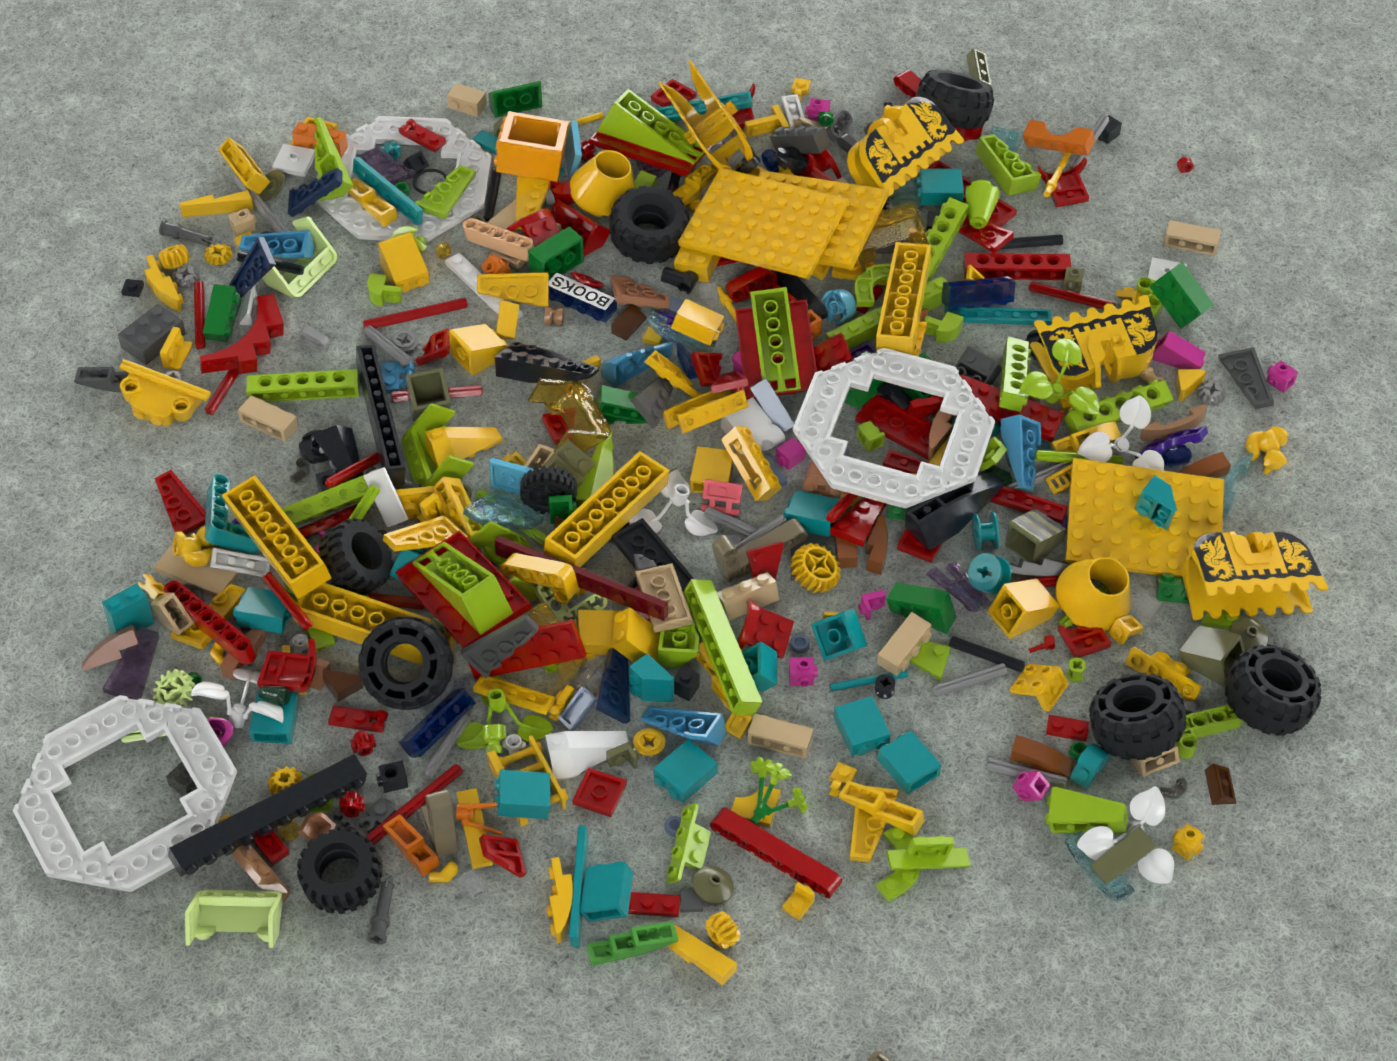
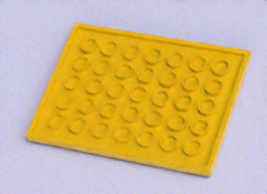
(856, 222)
(764, 223)
(1107, 525)

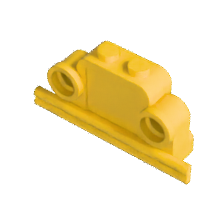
(159, 396)

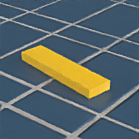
(516, 694)

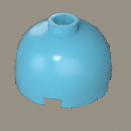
(838, 302)

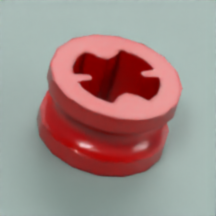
(1187, 162)

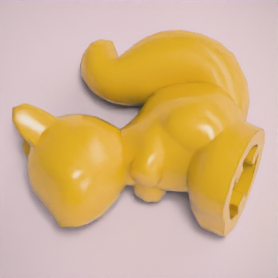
(1270, 443)
(191, 548)

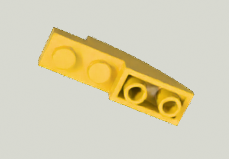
(695, 184)
(162, 286)
(1073, 442)
(560, 900)

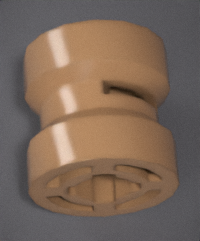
(558, 317)

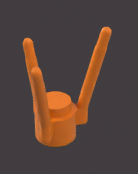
(467, 811)

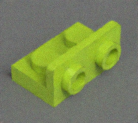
(993, 453)

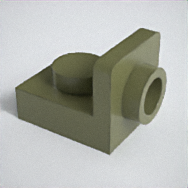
(621, 753)

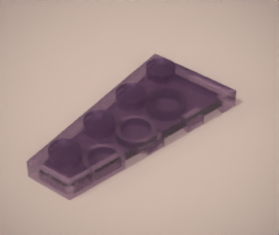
(133, 668)

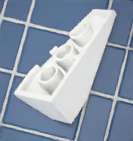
(577, 750)

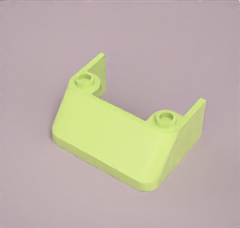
(323, 259)
(234, 912)

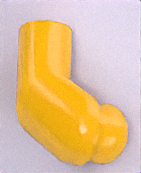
(217, 653)
(445, 875)

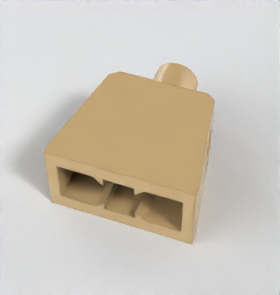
(170, 609)

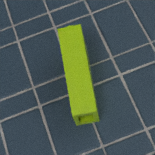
(1078, 811)

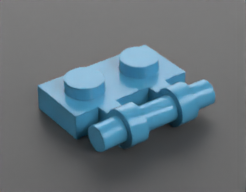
(391, 375)

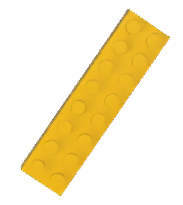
(904, 297)
(607, 510)
(276, 537)
(355, 616)

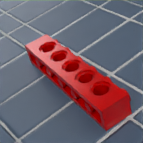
(1019, 265)

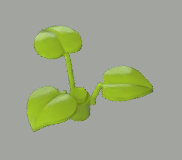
(1037, 384)
(532, 724)

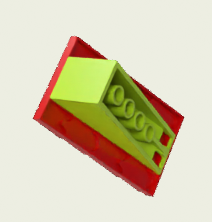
(646, 135)
(776, 342)
(463, 589)

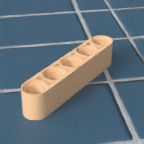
(497, 239)

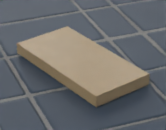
(207, 578)
(664, 584)

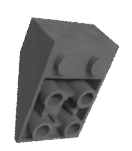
(978, 366)

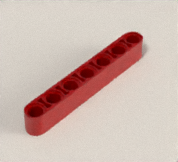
(213, 624)
(776, 851)

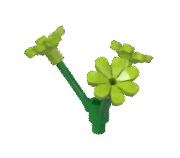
(776, 772)

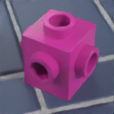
(815, 107)
(1281, 376)
(802, 671)
(1030, 786)

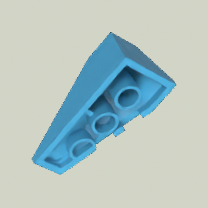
(284, 244)
(630, 364)
(1021, 439)
(693, 725)

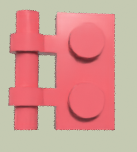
(723, 492)

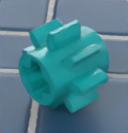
(392, 149)

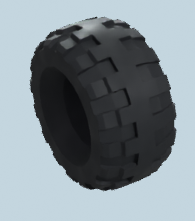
(959, 96)
(653, 207)
(436, 663)
(1272, 690)
(1137, 716)

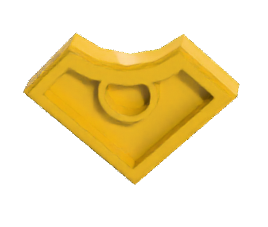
(746, 805)

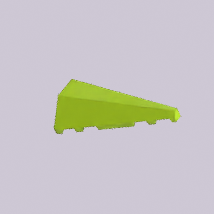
(328, 159)
(599, 473)

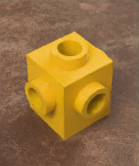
(1188, 841)

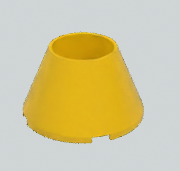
(601, 182)
(1084, 602)

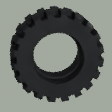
(367, 544)
(328, 849)

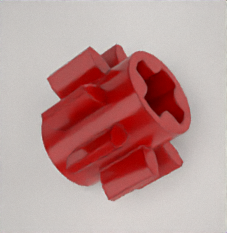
(587, 151)
(363, 743)
(352, 804)

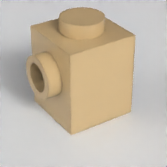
(242, 222)

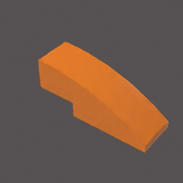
(411, 845)

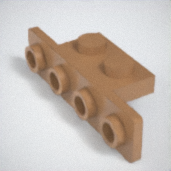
(260, 871)

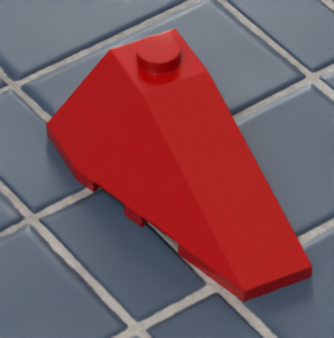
(591, 231)

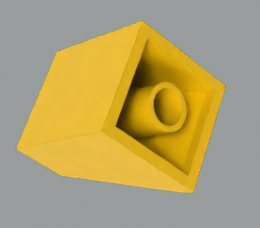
(403, 262)
(475, 347)
(1022, 607)

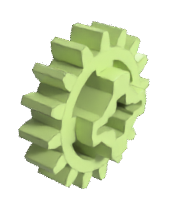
(173, 690)

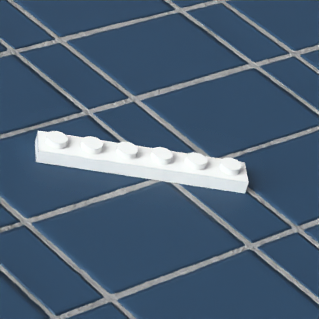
(468, 275)

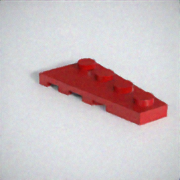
(989, 237)
(730, 380)
(180, 504)
(326, 522)
(858, 522)

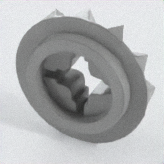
(188, 281)
(401, 336)
(1204, 392)

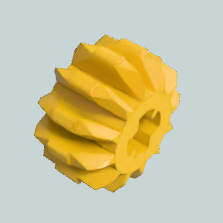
(174, 256)
(283, 779)
(722, 930)

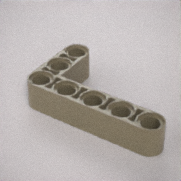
(734, 562)
(440, 822)

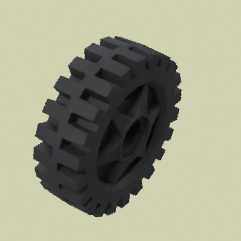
(542, 483)

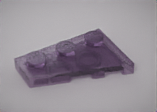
(387, 167)

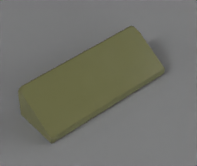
(978, 66)
(1122, 856)

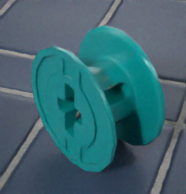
(985, 531)
(979, 575)

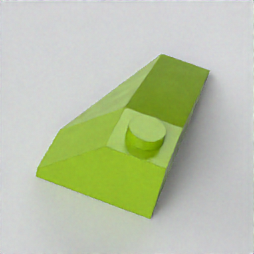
(678, 645)

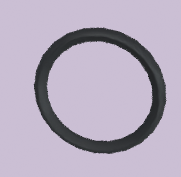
(422, 172)

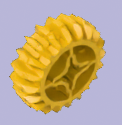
(824, 576)

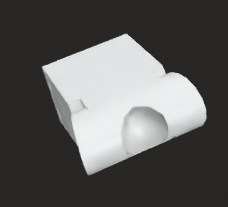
(754, 418)

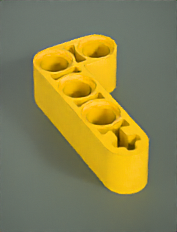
(544, 572)

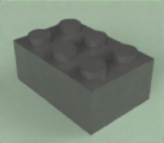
(148, 333)

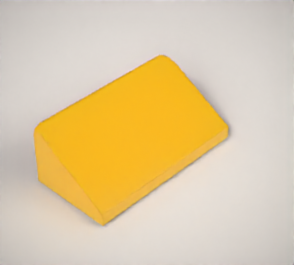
(507, 320)

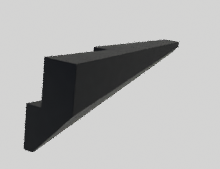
(339, 447)

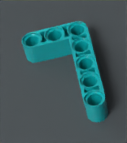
(217, 528)

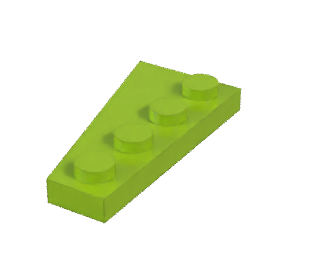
(446, 194)

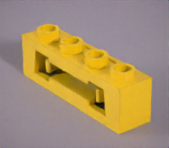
(243, 165)
(751, 463)
(456, 502)

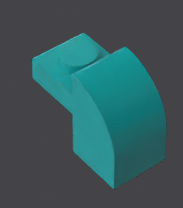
(1089, 764)

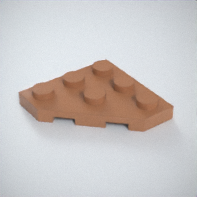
(629, 292)

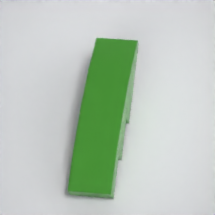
(632, 944)

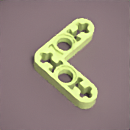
(565, 612)

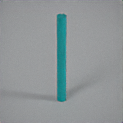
(863, 681)

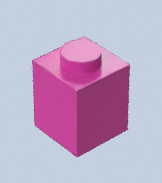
(790, 453)

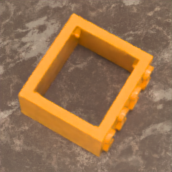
(531, 146)

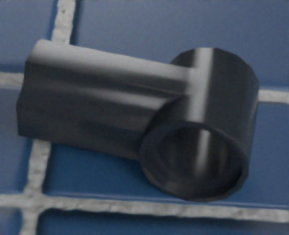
(683, 281)
(894, 394)

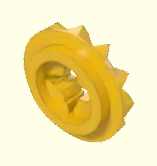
(216, 259)
(649, 735)

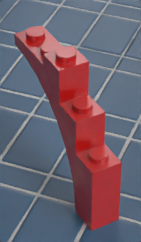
(256, 342)

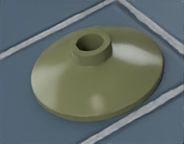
(274, 187)
(1244, 626)
(710, 891)

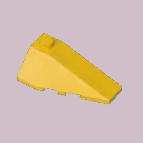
(459, 441)

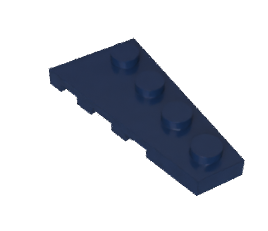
(310, 193)
(254, 267)
(614, 688)

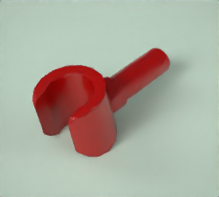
(1049, 644)

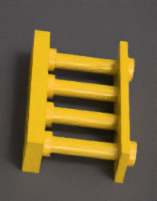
(704, 409)
(535, 748)

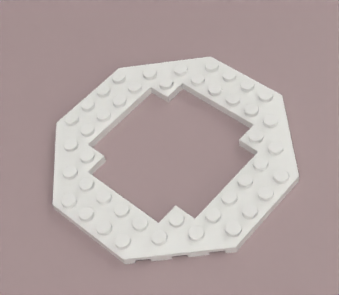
(458, 146)
(963, 452)
(147, 859)

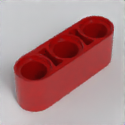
(907, 83)
(749, 282)

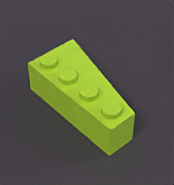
(1006, 167)

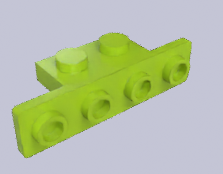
(689, 845)
(929, 854)

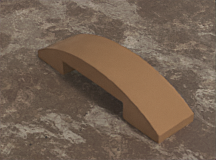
(1156, 431)

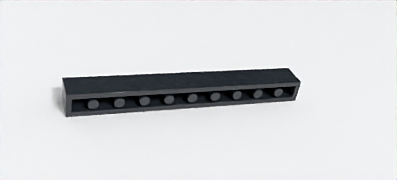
(380, 413)
(267, 815)

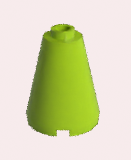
(981, 202)

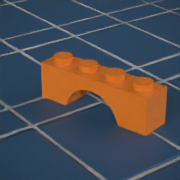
(1077, 141)

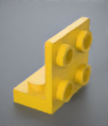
(1043, 682)

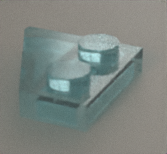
(1009, 137)

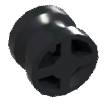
(888, 689)

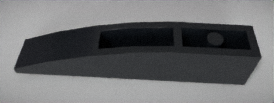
(534, 363)
(949, 513)

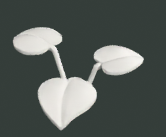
(1133, 413)
(678, 492)
(239, 713)
(1148, 808)

